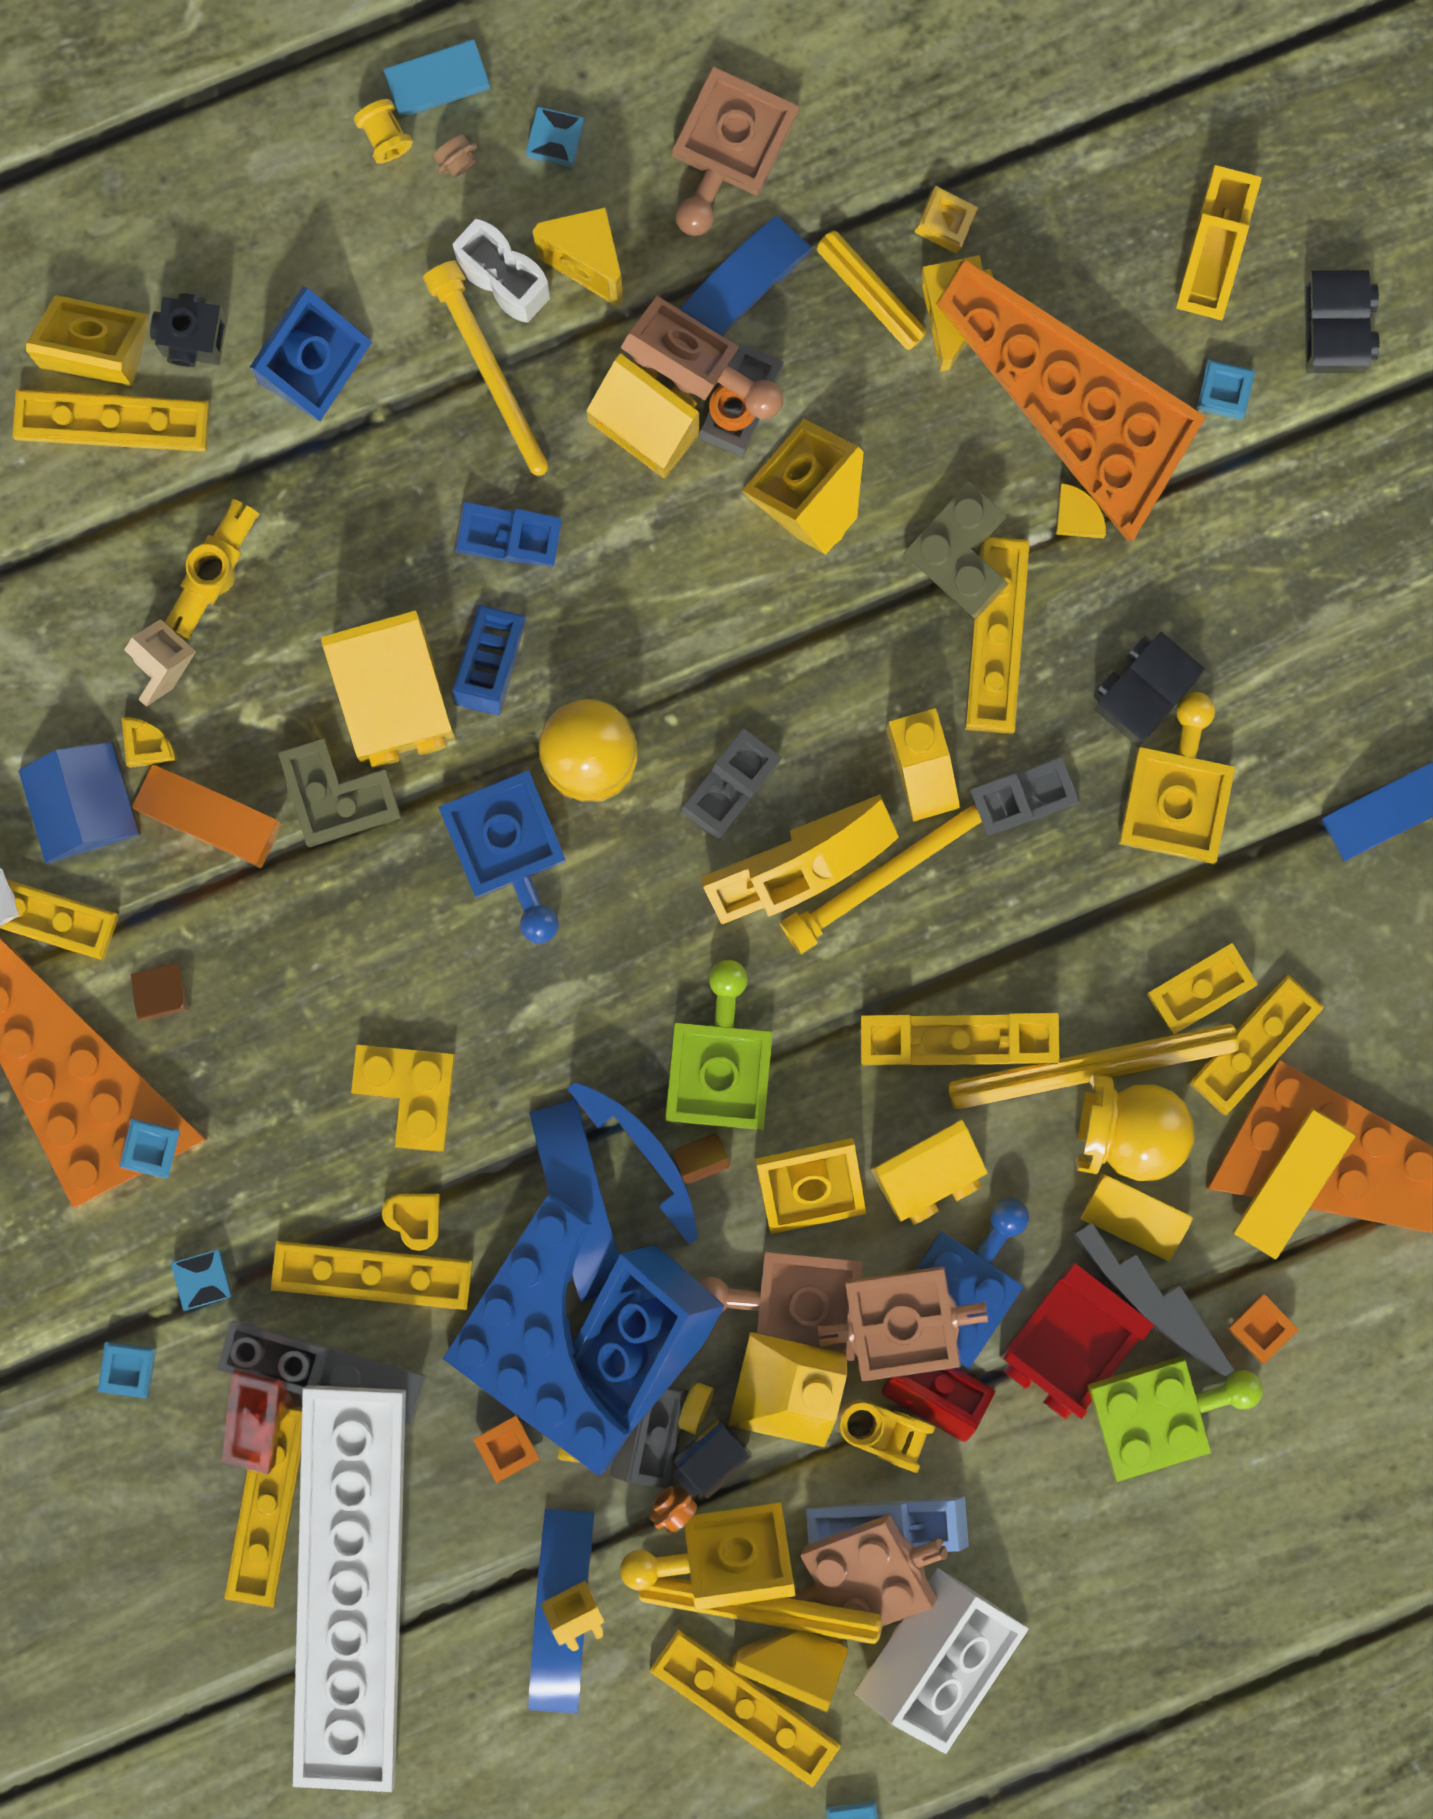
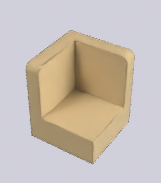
(161, 656)

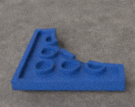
(523, 1347)

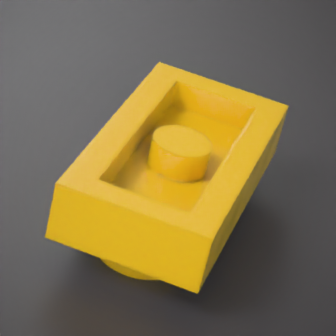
(1202, 989)

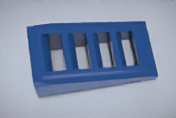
(477, 697)

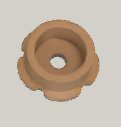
(455, 156)

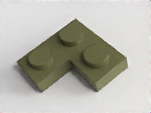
(948, 550)
(331, 808)

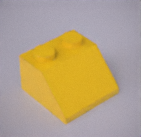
(929, 1172)

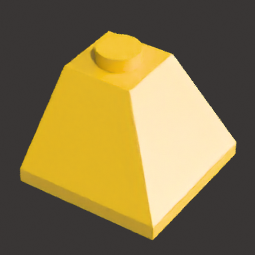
(811, 485)
(789, 1389)
(795, 1664)

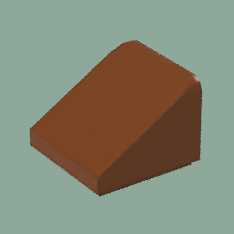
(159, 992)
(701, 1158)

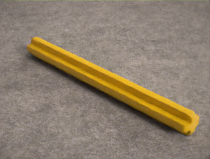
(1106, 1062)

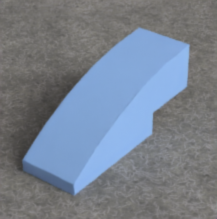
(916, 1519)

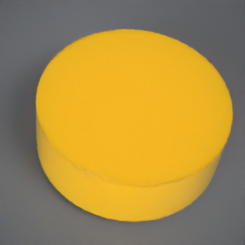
(696, 1408)

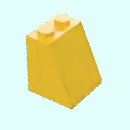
(389, 689)

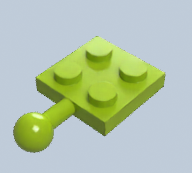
(717, 1069)
(1155, 1418)

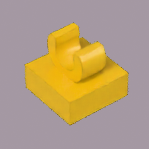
(573, 1614)

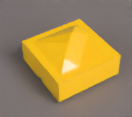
(946, 219)

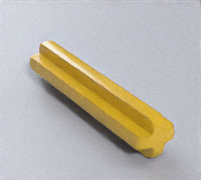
(871, 290)

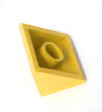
(583, 251)
(89, 340)
(811, 1186)

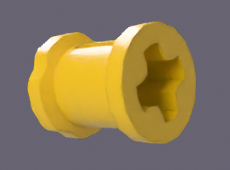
(383, 131)

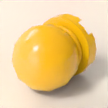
(588, 750)
(1137, 1132)

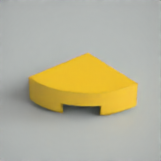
(1079, 514)
(145, 744)

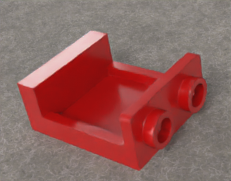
(1073, 1341)

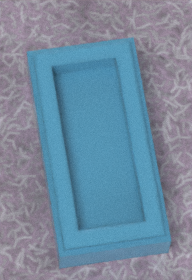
(436, 79)

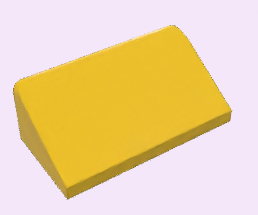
(1136, 1217)

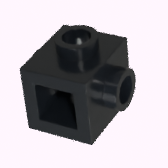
(189, 330)

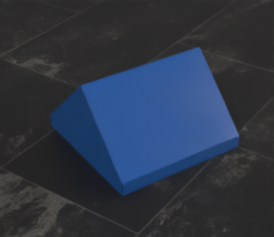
(309, 355)
(78, 800)

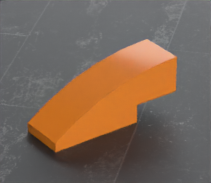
(207, 815)

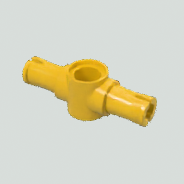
(222, 547)

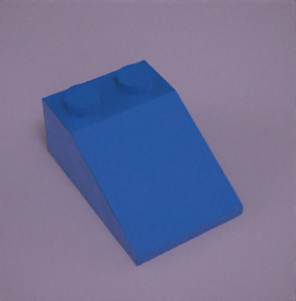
(642, 1332)

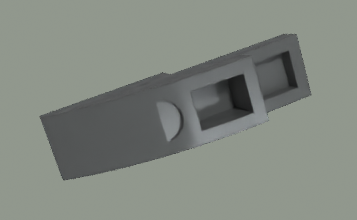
(306, 1363)

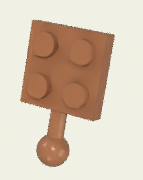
(733, 139)
(695, 358)
(795, 1297)

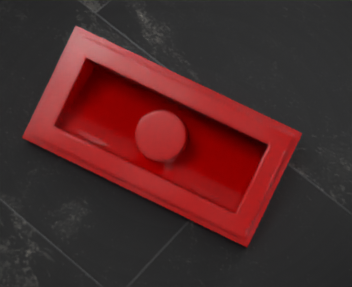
(943, 1398)

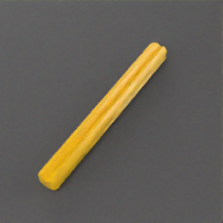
(778, 1612)

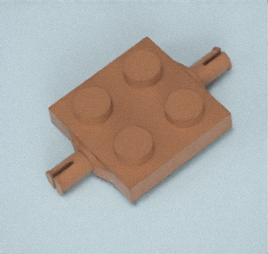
(903, 1323)
(871, 1571)

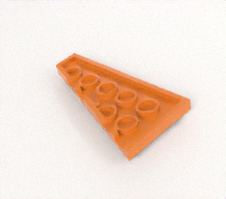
(1092, 409)
(74, 1085)
(1378, 1179)

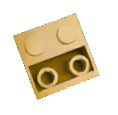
(644, 415)

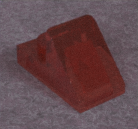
(254, 1421)

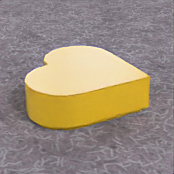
(415, 1217)

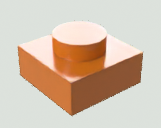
(1262, 1328)
(506, 1448)

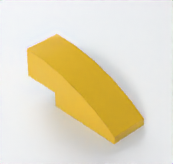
(1218, 242)

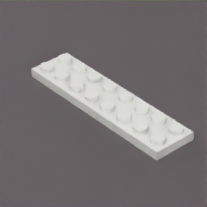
(349, 1588)

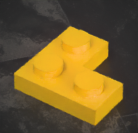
(420, 1082)

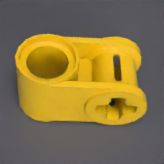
(887, 1434)

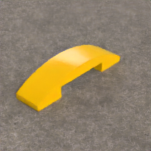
(960, 1039)

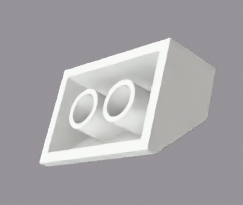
(941, 1663)

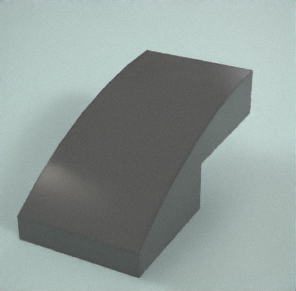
(756, 367)
(731, 784)
(1024, 796)

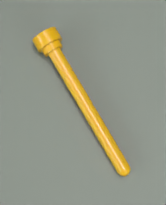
(447, 284)
(805, 928)

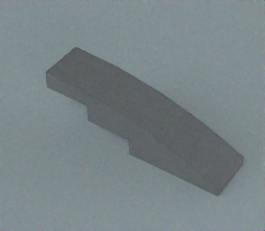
(1168, 1309)

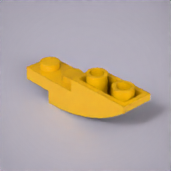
(804, 867)

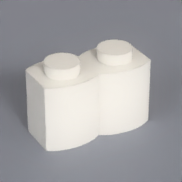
(511, 276)

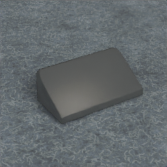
(652, 1445)

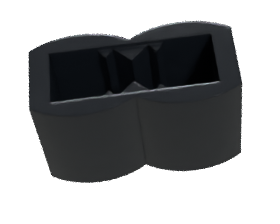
(1339, 321)
(1148, 687)
(710, 1459)

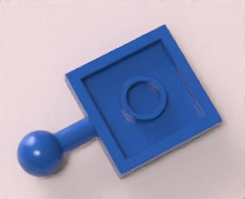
(504, 841)
(975, 1279)

